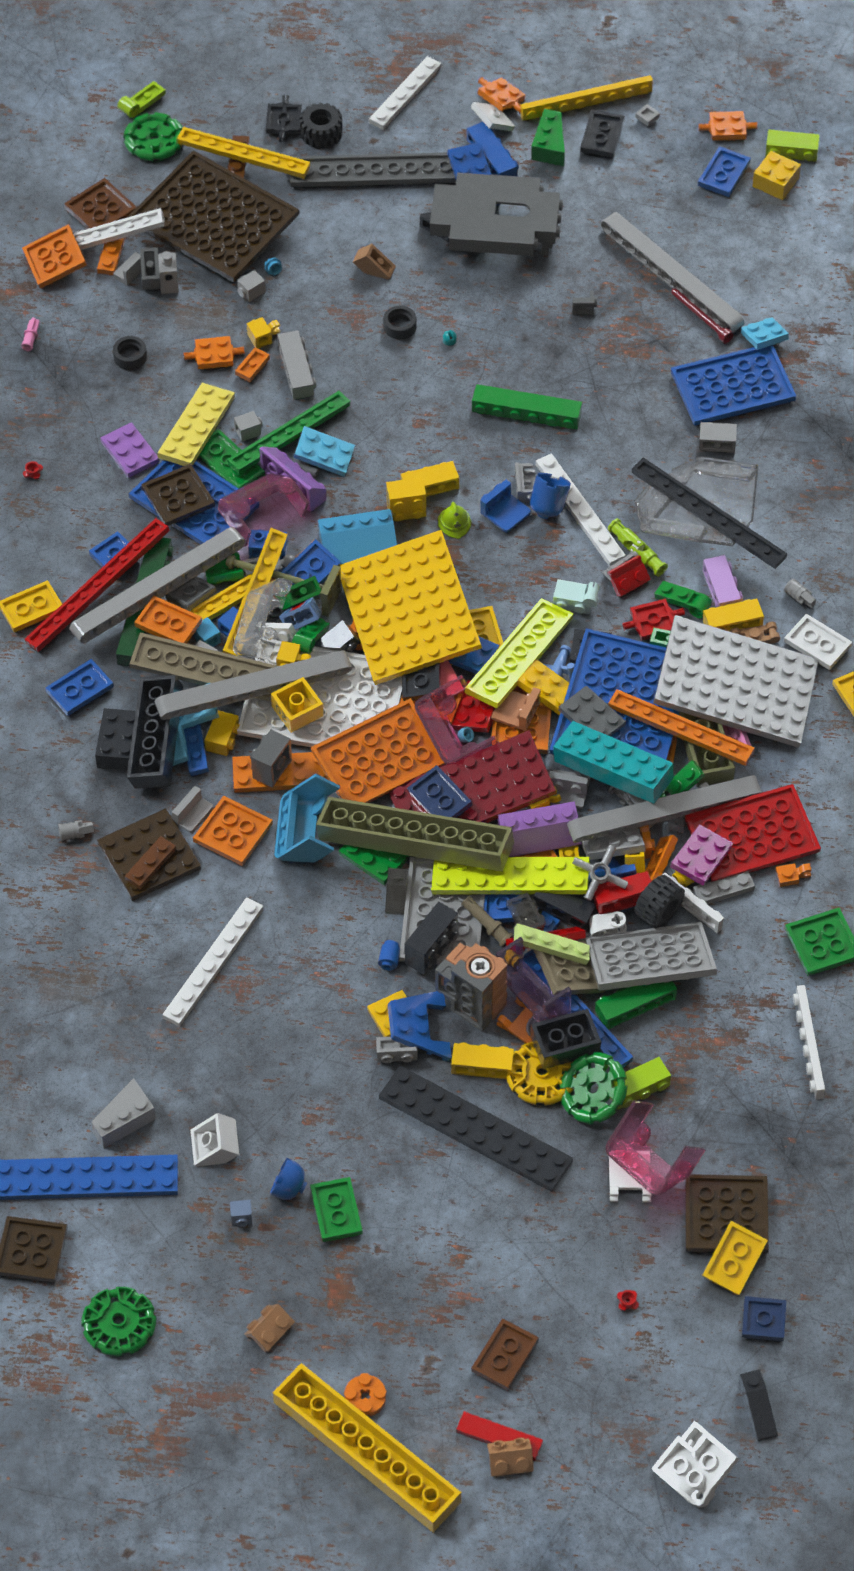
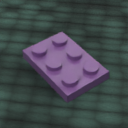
(129, 450)

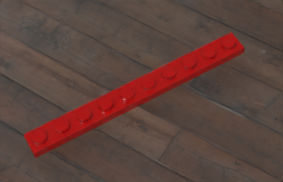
(97, 585)

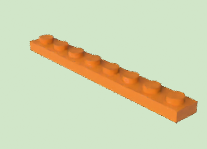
(681, 727)

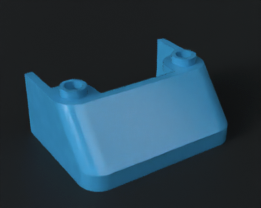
(298, 821)

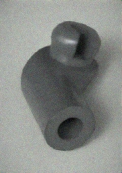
(306, 467)

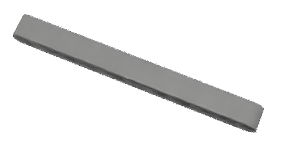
(671, 271)
(157, 584)
(251, 685)
(663, 809)

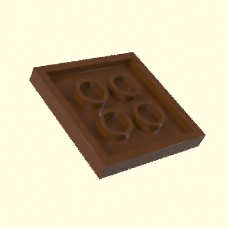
(99, 205)

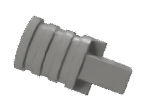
(800, 593)
(74, 830)

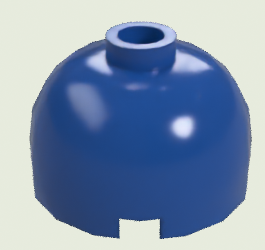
(289, 1181)

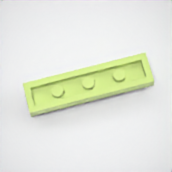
(552, 944)

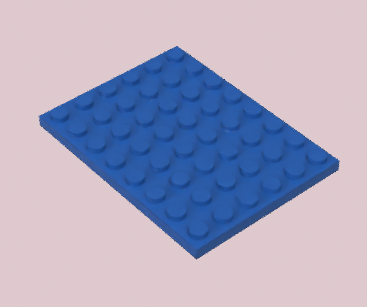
(623, 664)

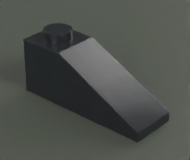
(568, 908)
(758, 1404)

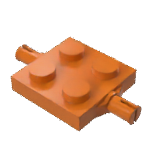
(501, 94)
(727, 125)
(214, 352)

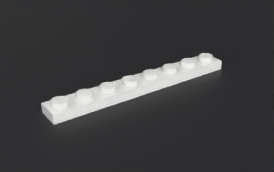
(584, 514)
(212, 962)

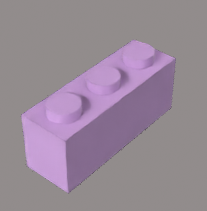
(721, 582)

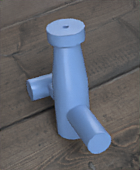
(560, 662)

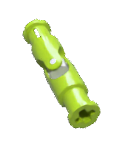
(634, 543)

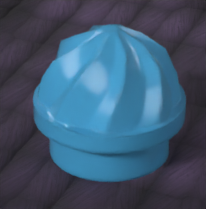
(273, 266)

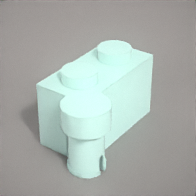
(575, 596)

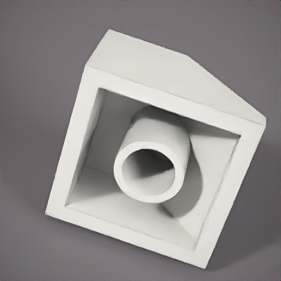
(215, 1141)

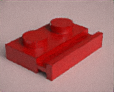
(628, 576)

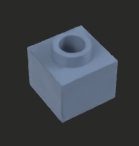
(241, 1213)

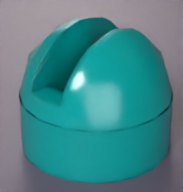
(446, 338)

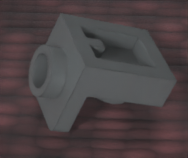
(584, 306)

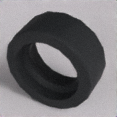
(400, 312)
(130, 342)

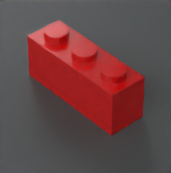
(614, 898)

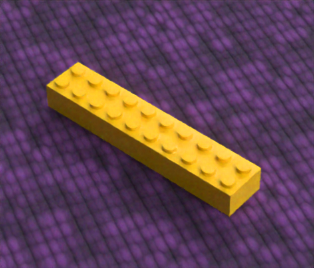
(367, 1447)

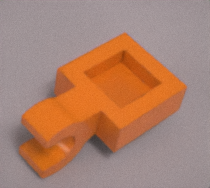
(790, 875)

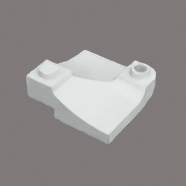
(695, 1465)

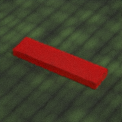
(490, 1431)

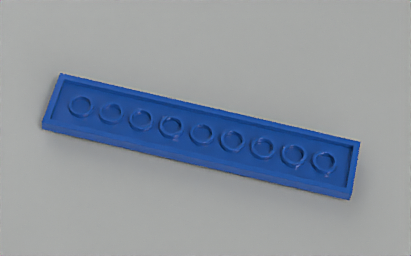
(88, 1177)

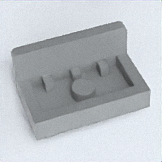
(390, 1051)

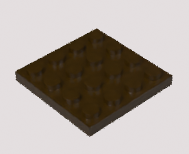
(130, 843)
(716, 1201)

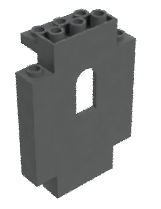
(470, 222)

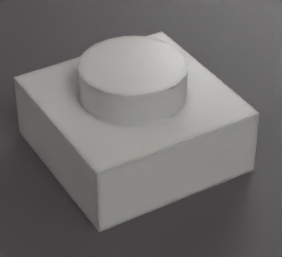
(647, 115)

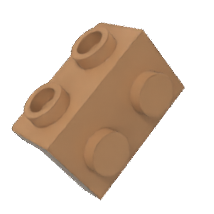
(269, 1326)
(510, 1457)

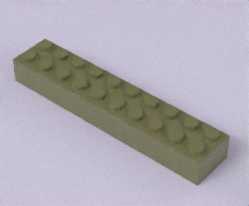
(415, 834)

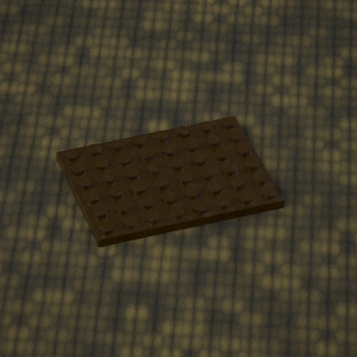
(216, 215)

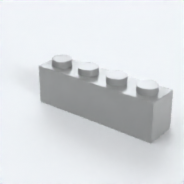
(296, 365)

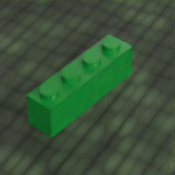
(632, 1002)

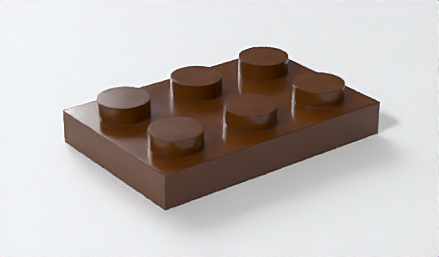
(504, 1354)

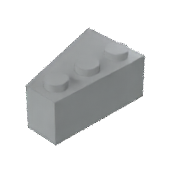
(123, 1115)

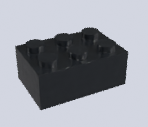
(115, 739)
(431, 938)
(565, 1038)

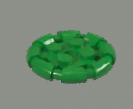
(153, 126)
(583, 1083)
(118, 1332)

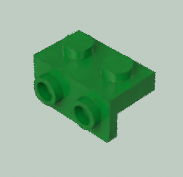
(221, 572)

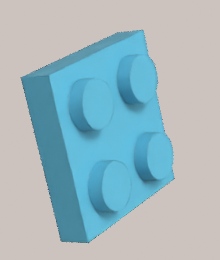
(764, 333)

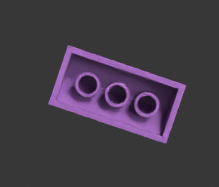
(278, 462)
(540, 828)

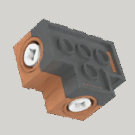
(473, 983)

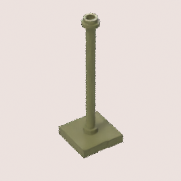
(329, 591)

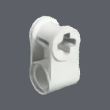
(607, 924)

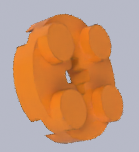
(369, 1384)

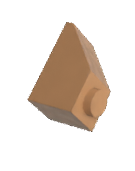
(373, 262)

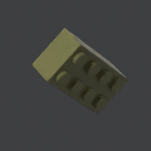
(714, 766)

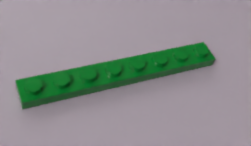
(289, 431)

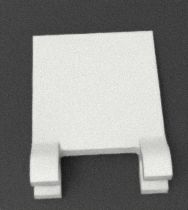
(621, 1180)

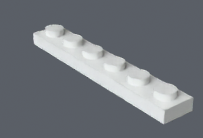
(405, 93)
(120, 229)
(809, 1049)

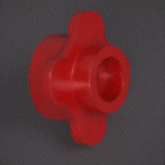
(32, 470)
(623, 1296)

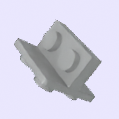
(570, 786)

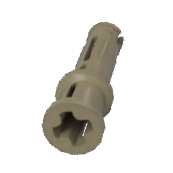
(493, 927)

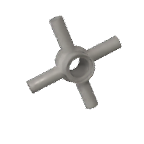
(599, 880)

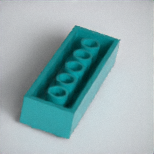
(613, 762)

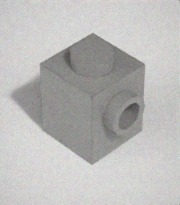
(251, 286)
(248, 426)

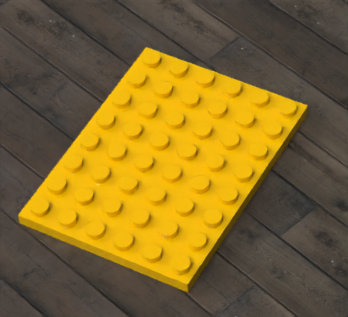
(408, 607)

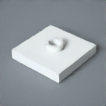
(492, 116)

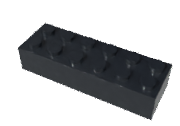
(153, 738)

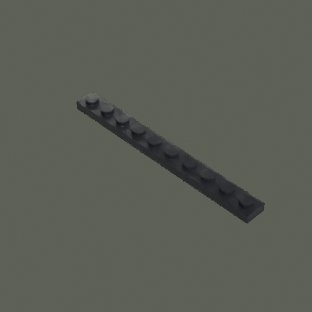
(709, 513)

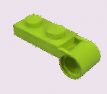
(141, 100)

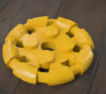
(534, 1081)

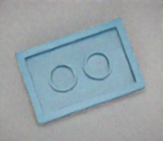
(324, 451)

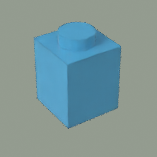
(207, 633)

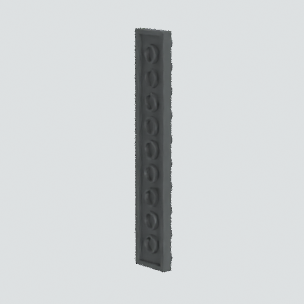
(376, 170)

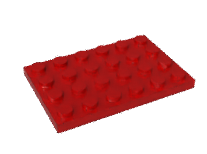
(763, 831)

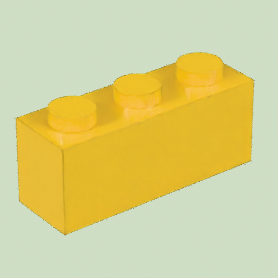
(436, 478)
(735, 615)
(481, 1060)

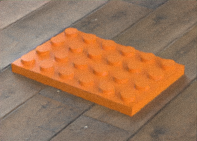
(378, 754)

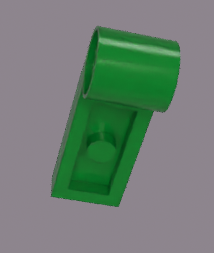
(684, 597)
(310, 634)

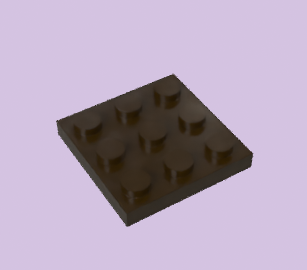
(178, 495)
(31, 1248)

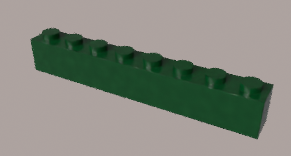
(152, 561)

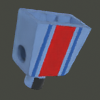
(303, 613)

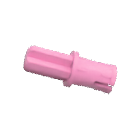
(30, 334)

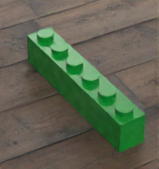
(526, 406)

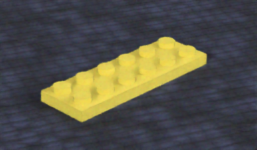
(196, 425)

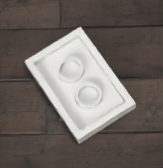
(818, 641)

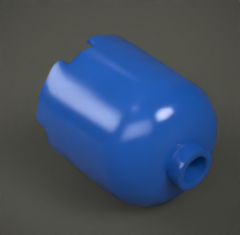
(549, 495)

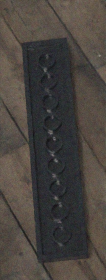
(476, 1128)

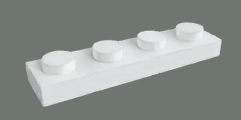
(700, 909)

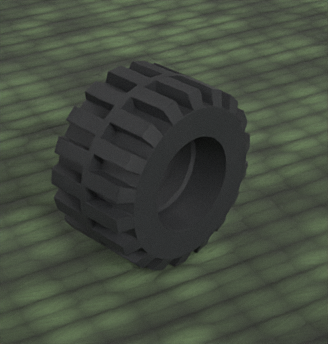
(321, 125)
(659, 901)

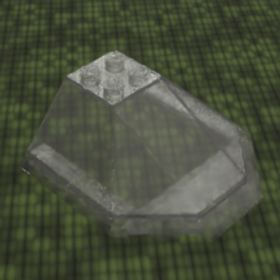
(721, 482)

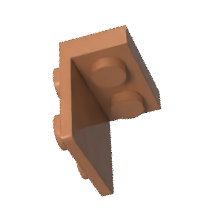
(518, 709)

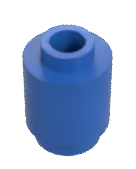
(389, 955)

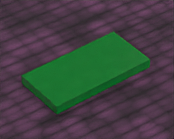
(215, 457)

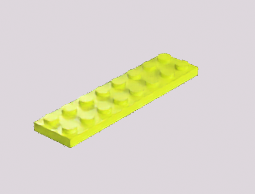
(518, 652)
(519, 876)

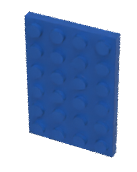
(733, 384)
(204, 524)

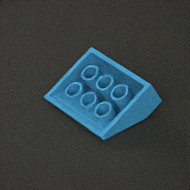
(357, 534)

